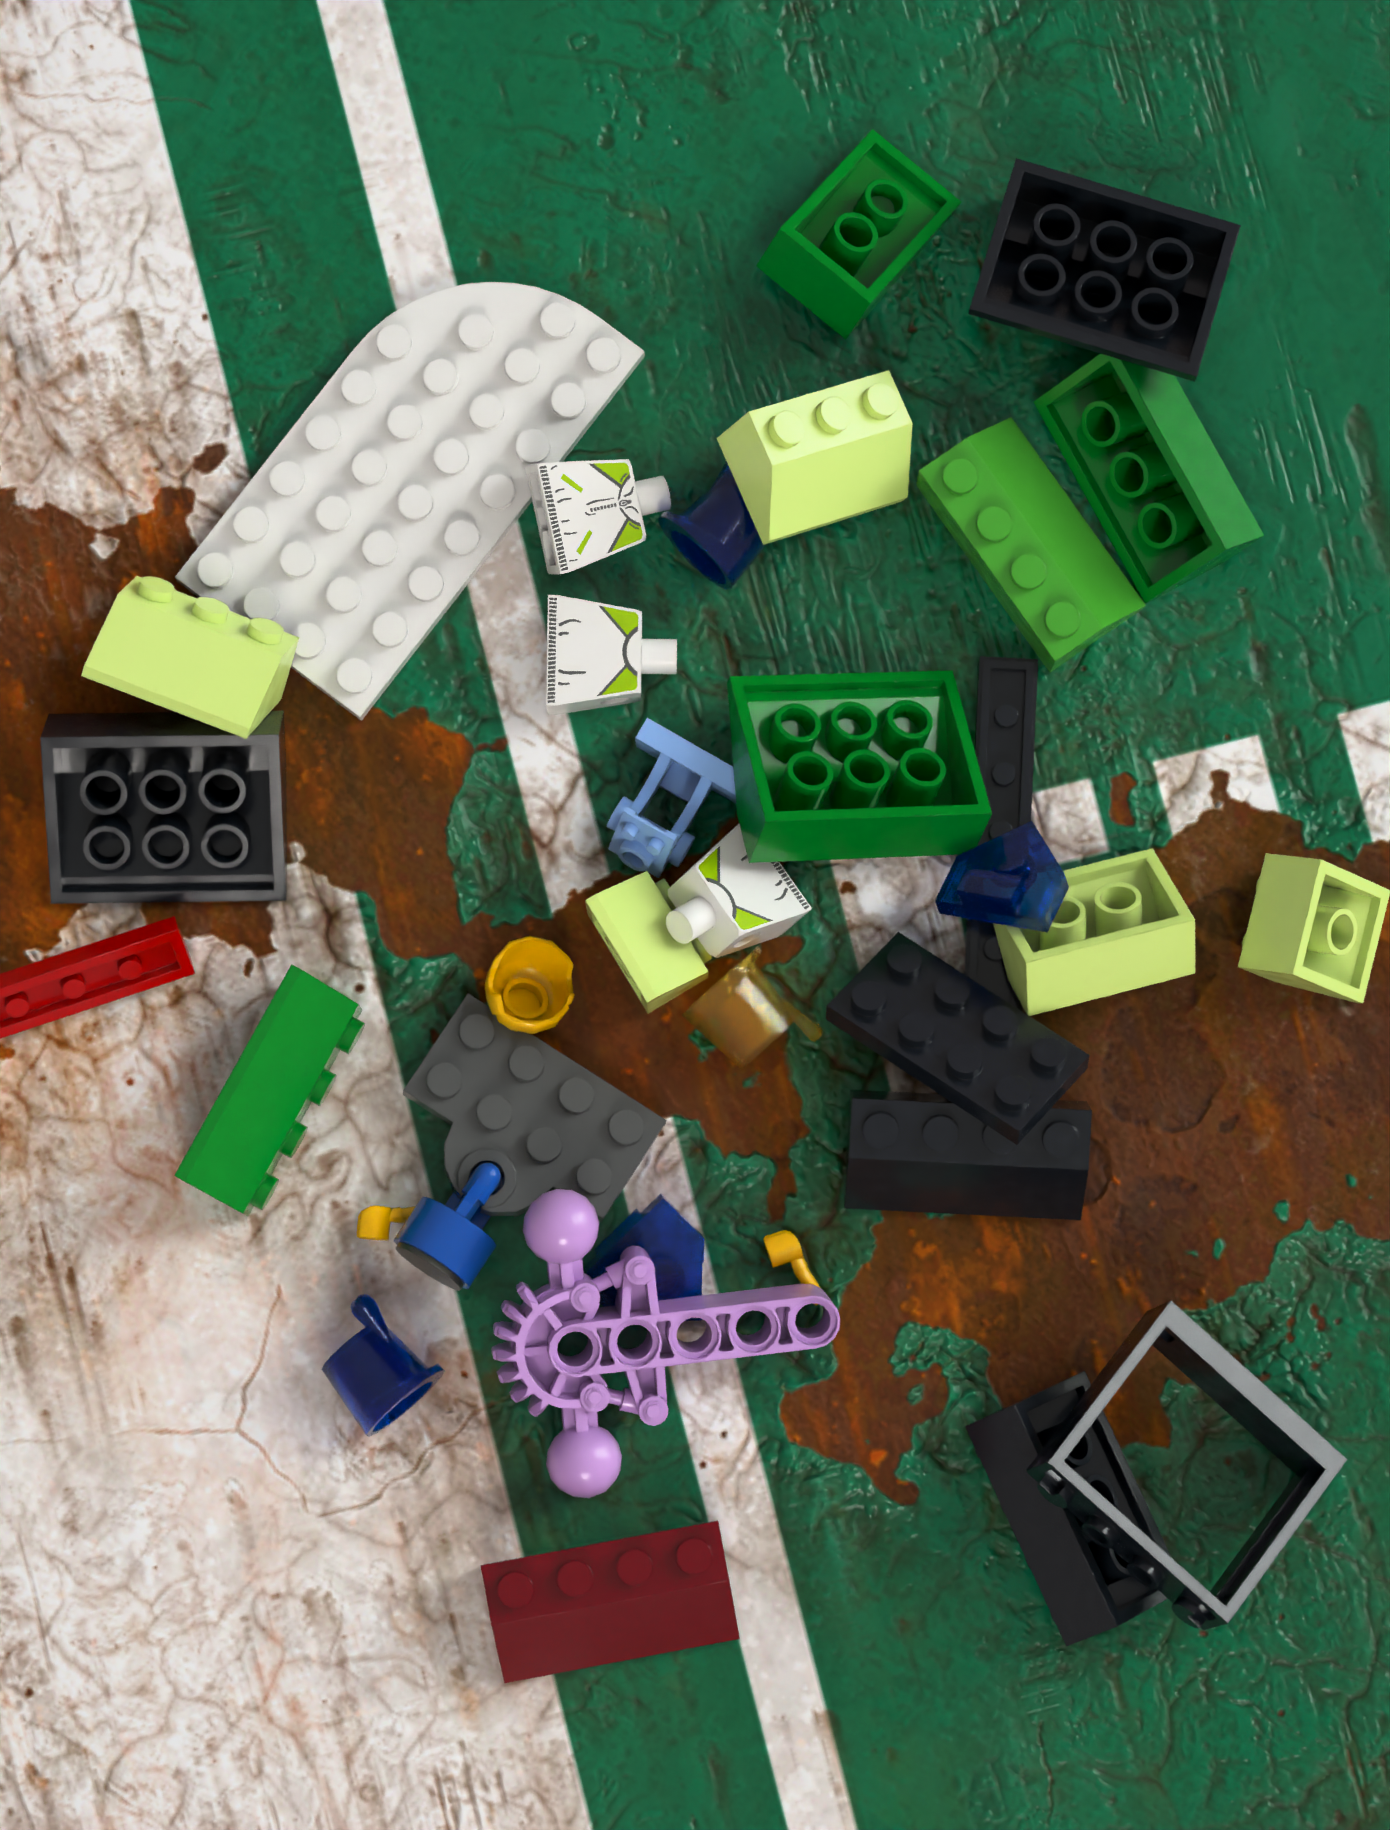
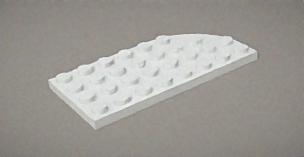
(408, 476)

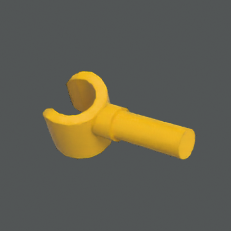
(376, 1220)
(785, 1248)

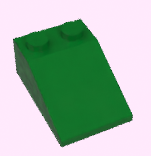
(857, 233)

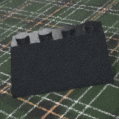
(1105, 269)
(163, 809)

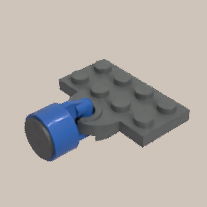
(518, 1129)

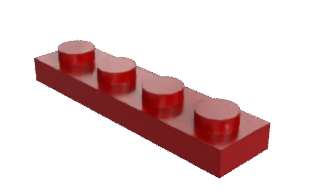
(92, 975)

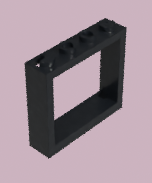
(1252, 1406)

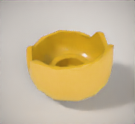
(530, 985)

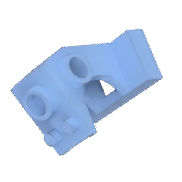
(685, 773)

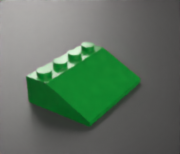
(854, 766)

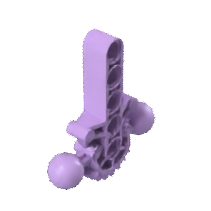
(562, 1231)

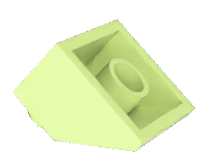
(1314, 927)
(636, 933)

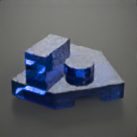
(1006, 882)
(669, 1241)

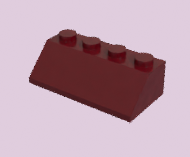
(610, 1601)

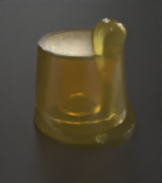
(745, 1013)

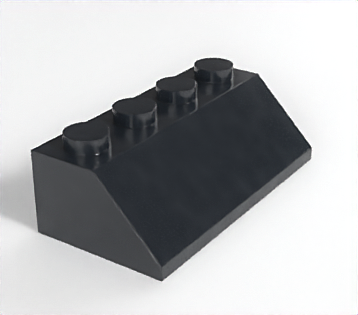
(939, 1159)
(1079, 1579)

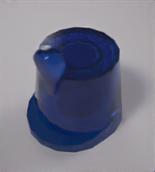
(716, 532)
(377, 1371)

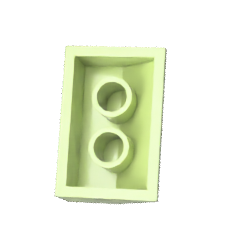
(821, 456)
(192, 656)
(1110, 935)

